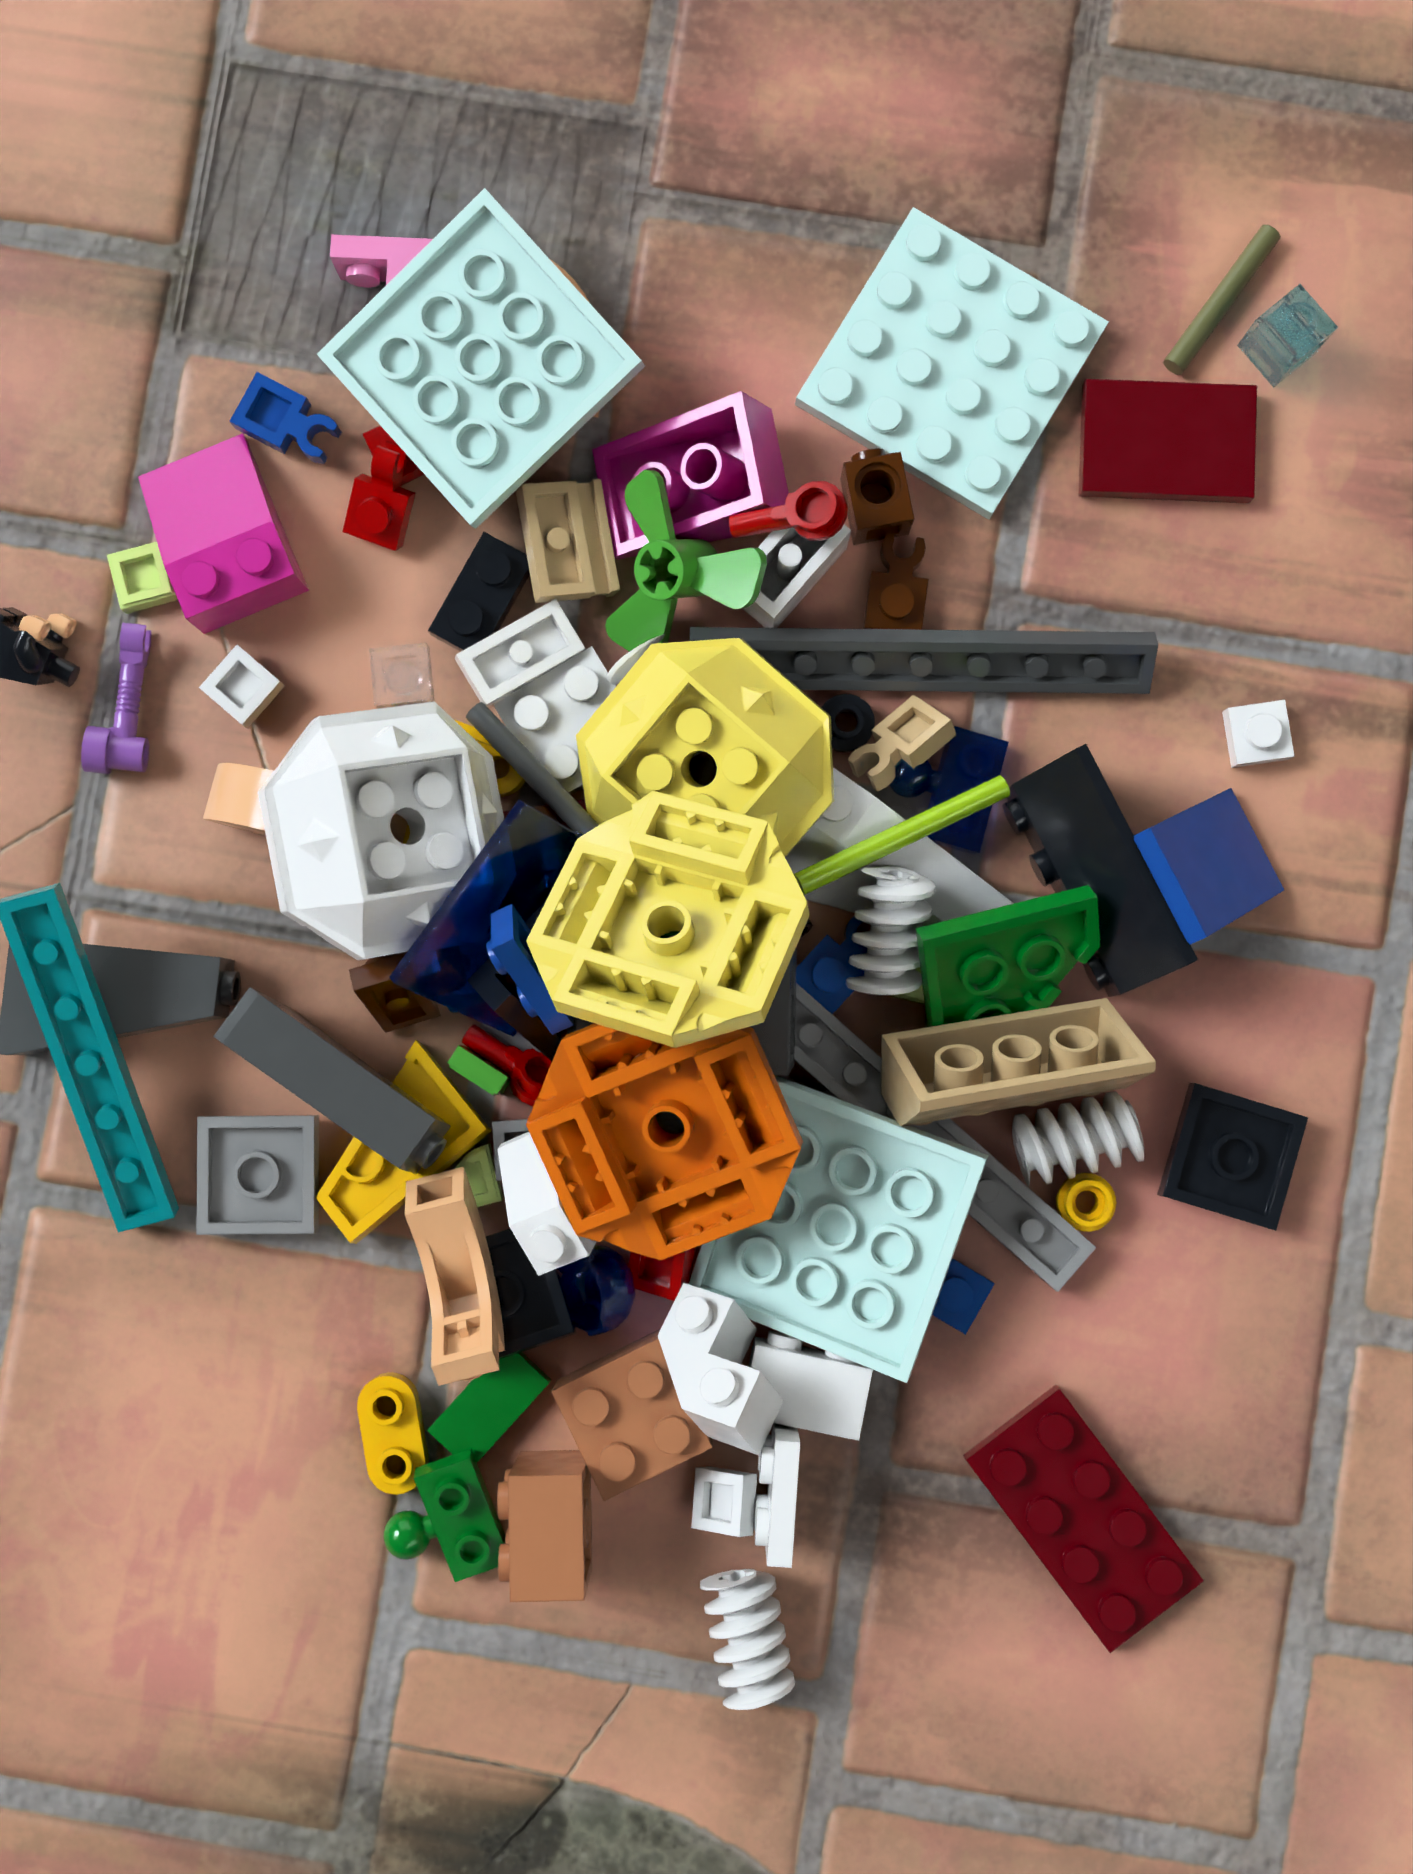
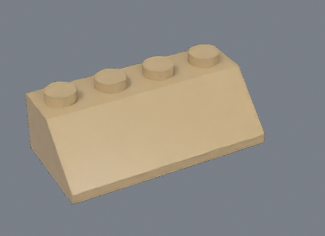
(1009, 1062)

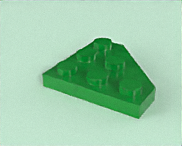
(1005, 956)

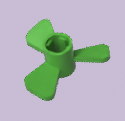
(676, 569)

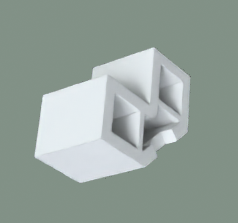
(704, 1353)

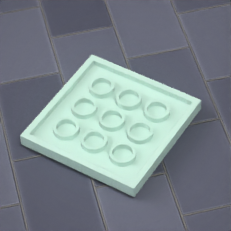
(480, 359)
(951, 362)
(854, 1236)

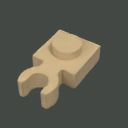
(908, 733)

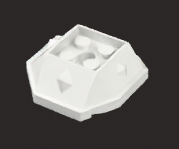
(332, 816)

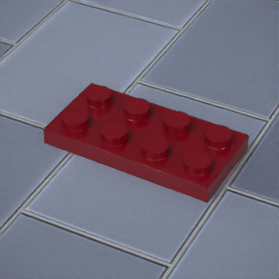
(1083, 1518)

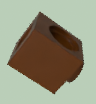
(869, 520)

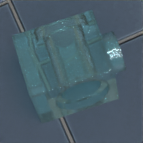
(1287, 335)

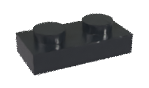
(481, 594)

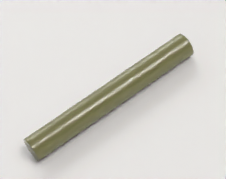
(1222, 299)

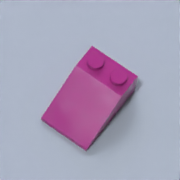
(712, 465)
(220, 535)

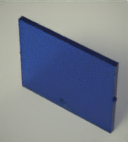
(512, 868)

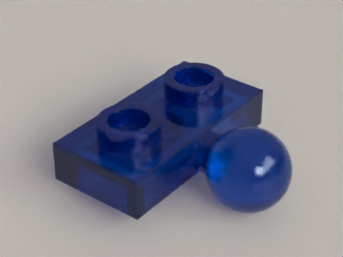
(964, 764)

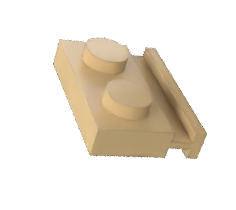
(567, 540)

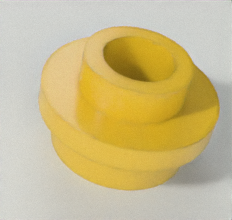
(1104, 1202)

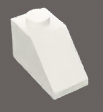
(536, 1210)

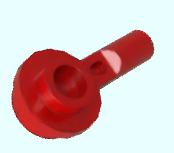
(814, 511)
(525, 1067)

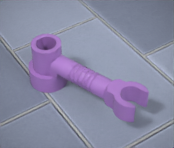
(118, 746)

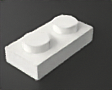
(519, 653)

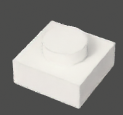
(242, 686)
(1258, 733)
(724, 1501)

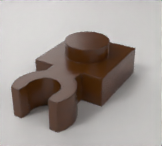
(897, 597)

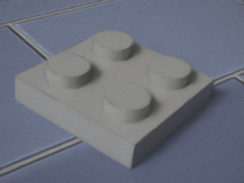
(257, 1174)

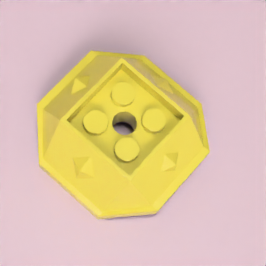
(718, 700)
(658, 873)

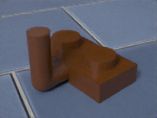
(387, 1002)

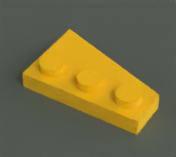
(367, 1186)

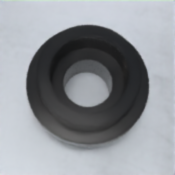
(864, 716)

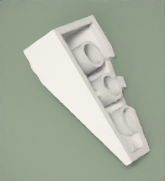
(860, 815)

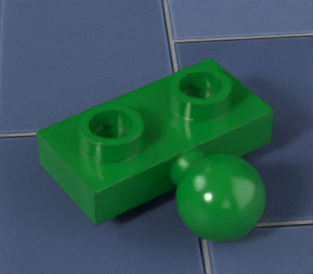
(457, 1515)

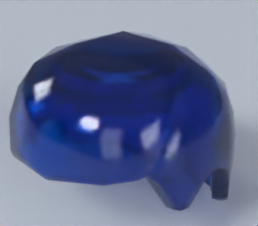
(599, 1290)

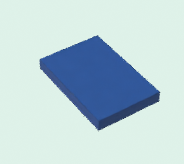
(1208, 865)

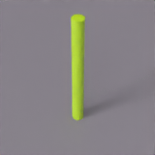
(902, 834)

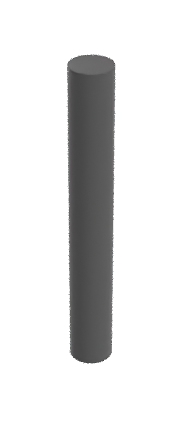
(530, 769)

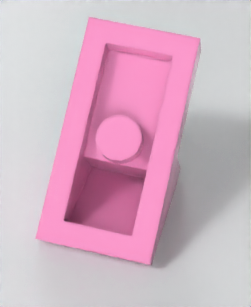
(372, 259)

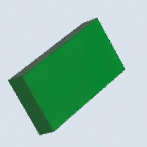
(489, 1406)

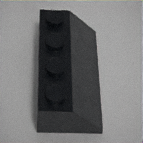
(1087, 841)

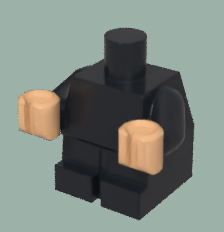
(34, 648)

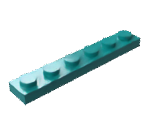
(88, 1056)

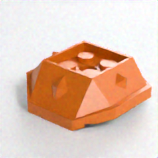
(657, 1188)

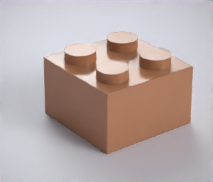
(628, 1417)
(549, 1527)

